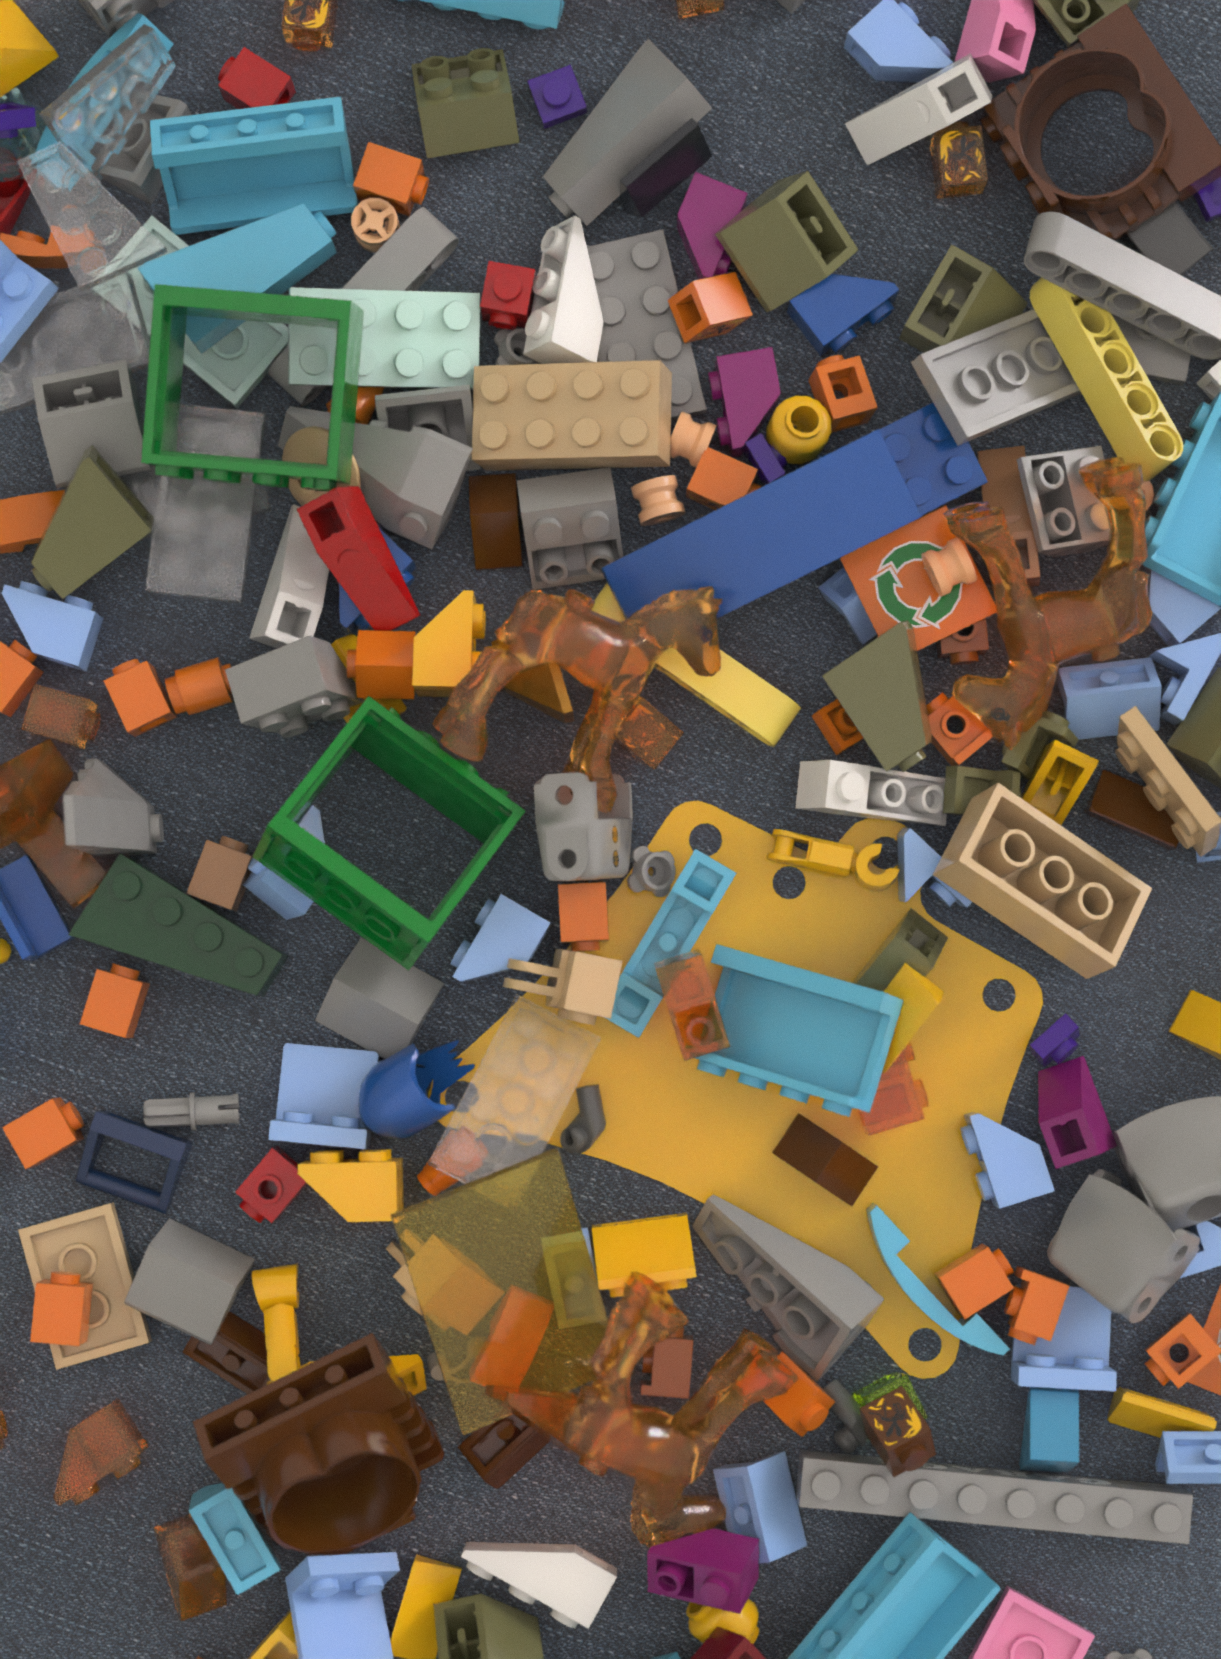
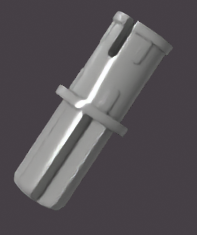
(191, 1111)

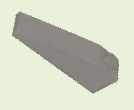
(405, 475)
(109, 815)
(803, 1292)

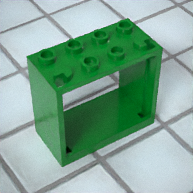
(164, 383)
(341, 887)

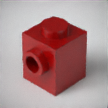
(253, 82)
(507, 295)
(271, 1186)

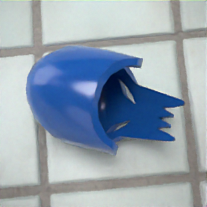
(395, 1093)

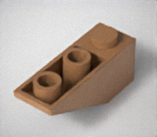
(1006, 491)

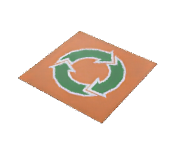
(897, 587)

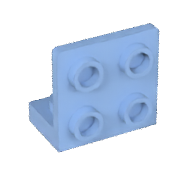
(22, 297)
(321, 1096)
(1075, 1355)
(341, 1606)

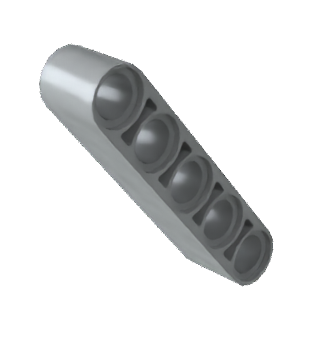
(399, 265)
(1125, 284)

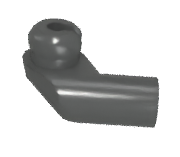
(588, 1123)
(848, 1411)

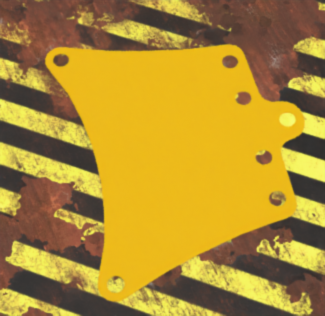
(720, 1134)

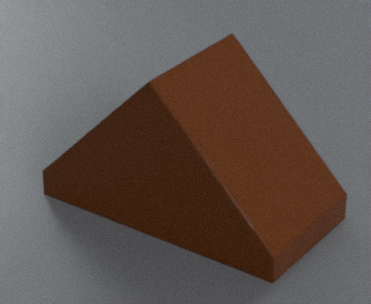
(495, 521)
(825, 1159)

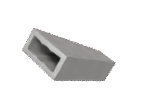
(626, 126)

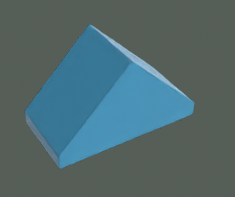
(1051, 1430)

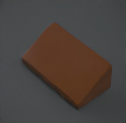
(1128, 808)
(235, 1354)
(502, 1449)

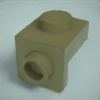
(1032, 744)
(966, 782)

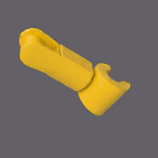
(832, 858)
(278, 1299)

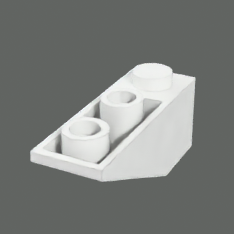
(920, 110)
(566, 306)
(293, 589)
(870, 792)
(554, 1574)

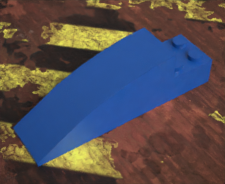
(804, 517)

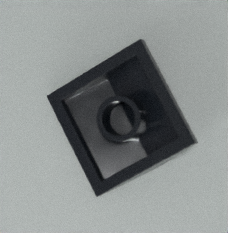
(664, 170)

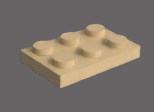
(1167, 783)
(96, 1249)

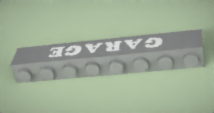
(996, 1497)

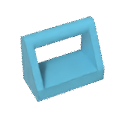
(233, 1536)

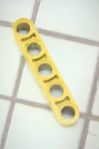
(1109, 378)
(731, 691)

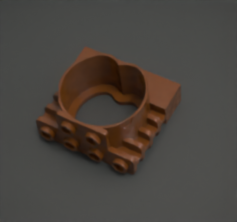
(1122, 60)
(325, 1451)

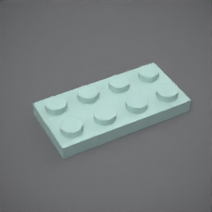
(405, 343)
(237, 360)

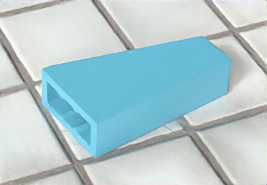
(252, 258)

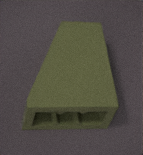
(89, 527)
(886, 697)
(911, 942)

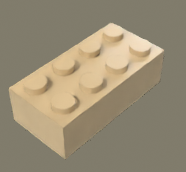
(572, 415)
(1043, 881)

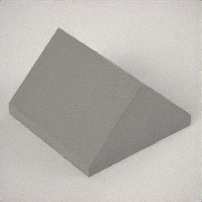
(134, 166)
(439, 409)
(378, 1001)
(188, 1281)

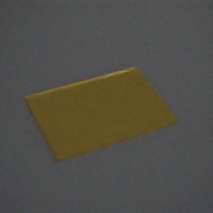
(504, 1285)

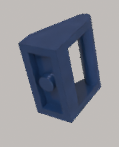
(141, 1136)

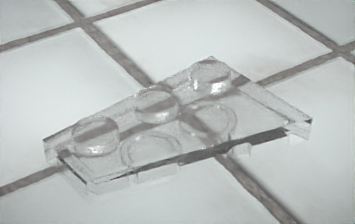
(107, 99)
(85, 219)

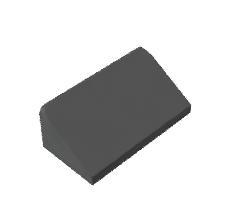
(1171, 240)

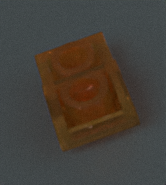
(68, 869)

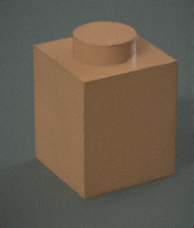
(221, 873)

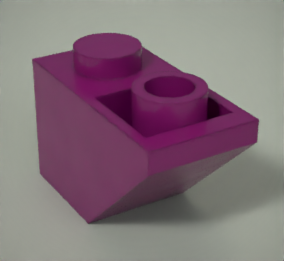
(702, 214)
(748, 395)
(1072, 1113)
(706, 1569)

